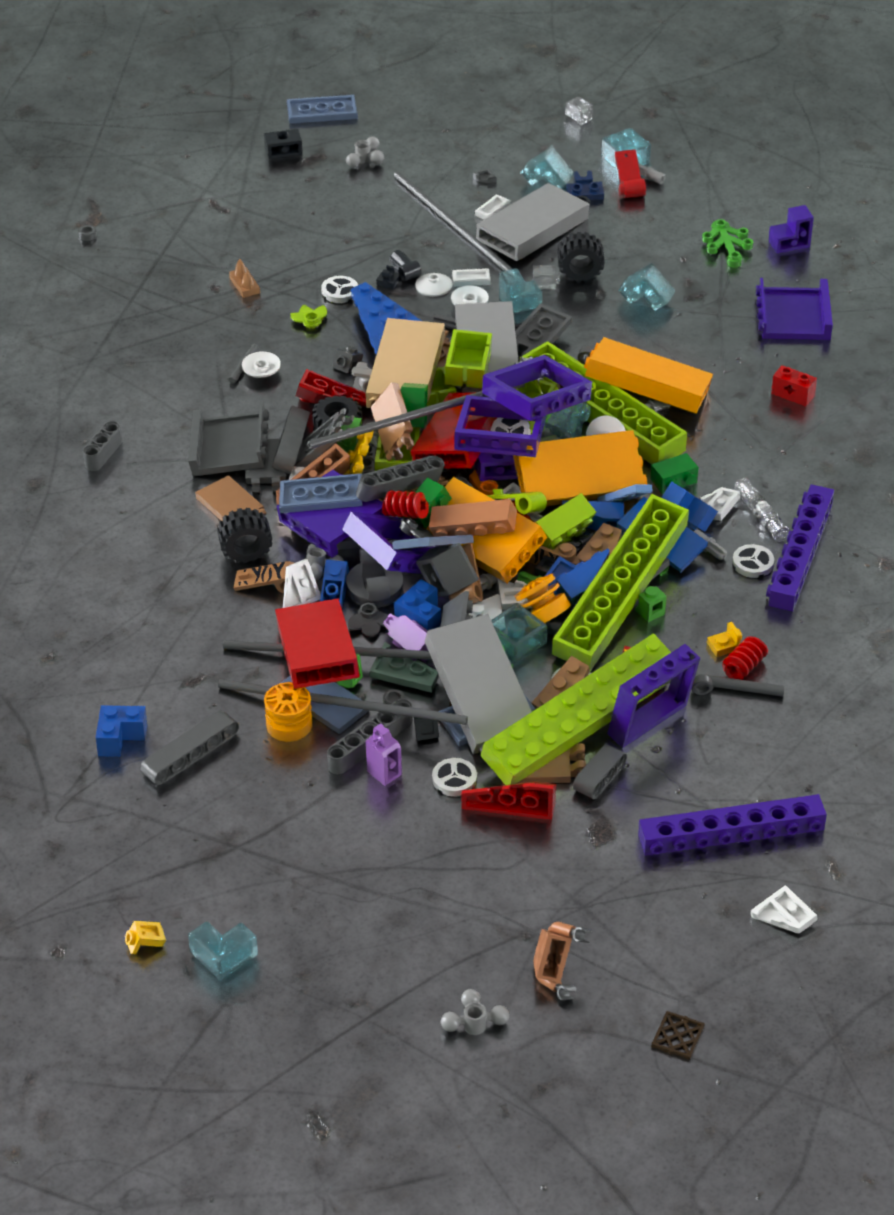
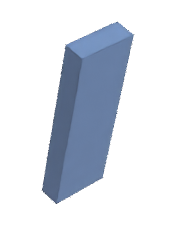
(626, 493)

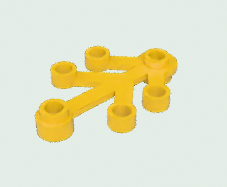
(360, 450)

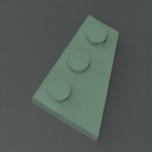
(404, 672)

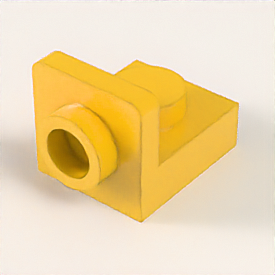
(725, 642)
(144, 934)

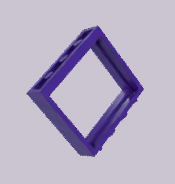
(500, 384)
(494, 441)
(370, 534)
(629, 724)

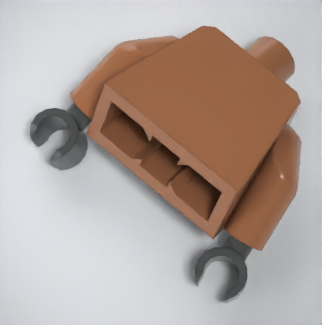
(553, 953)

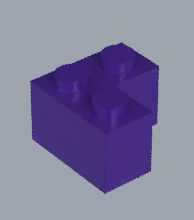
(795, 233)

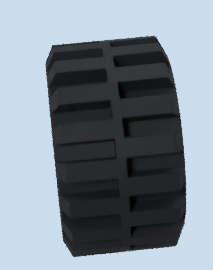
(580, 268)
(331, 405)
(241, 547)

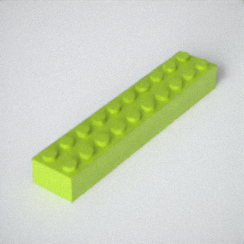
(656, 435)
(620, 581)
(568, 716)

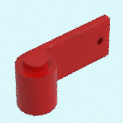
(630, 180)

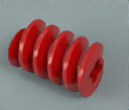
(405, 504)
(744, 658)

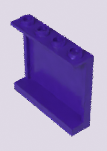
(794, 312)
(325, 526)

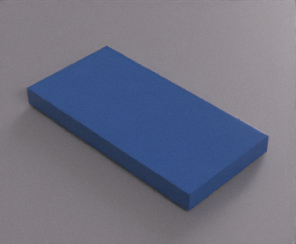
(685, 549)

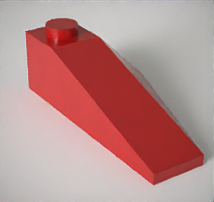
(316, 387)
(519, 799)

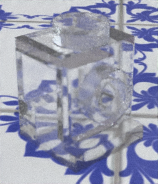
(579, 110)
(546, 276)

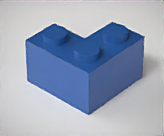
(700, 513)
(421, 605)
(119, 724)

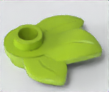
(310, 317)

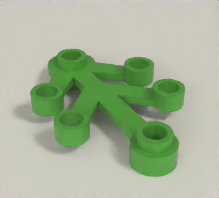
(722, 228)

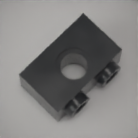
(283, 143)

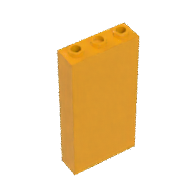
(648, 374)
(582, 465)
(499, 553)

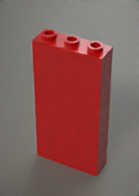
(439, 436)
(317, 643)

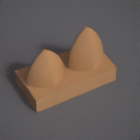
(244, 280)

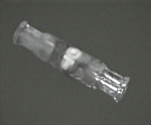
(761, 509)

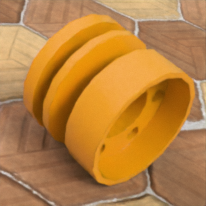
(542, 599)
(288, 712)

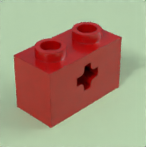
(794, 385)

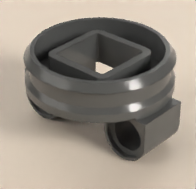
(382, 586)

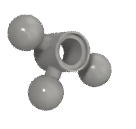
(363, 152)
(317, 560)
(474, 1015)

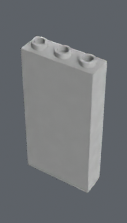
(532, 221)
(494, 319)
(477, 678)

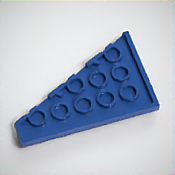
(375, 309)

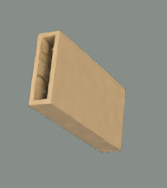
(406, 355)

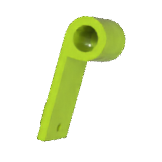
(525, 501)

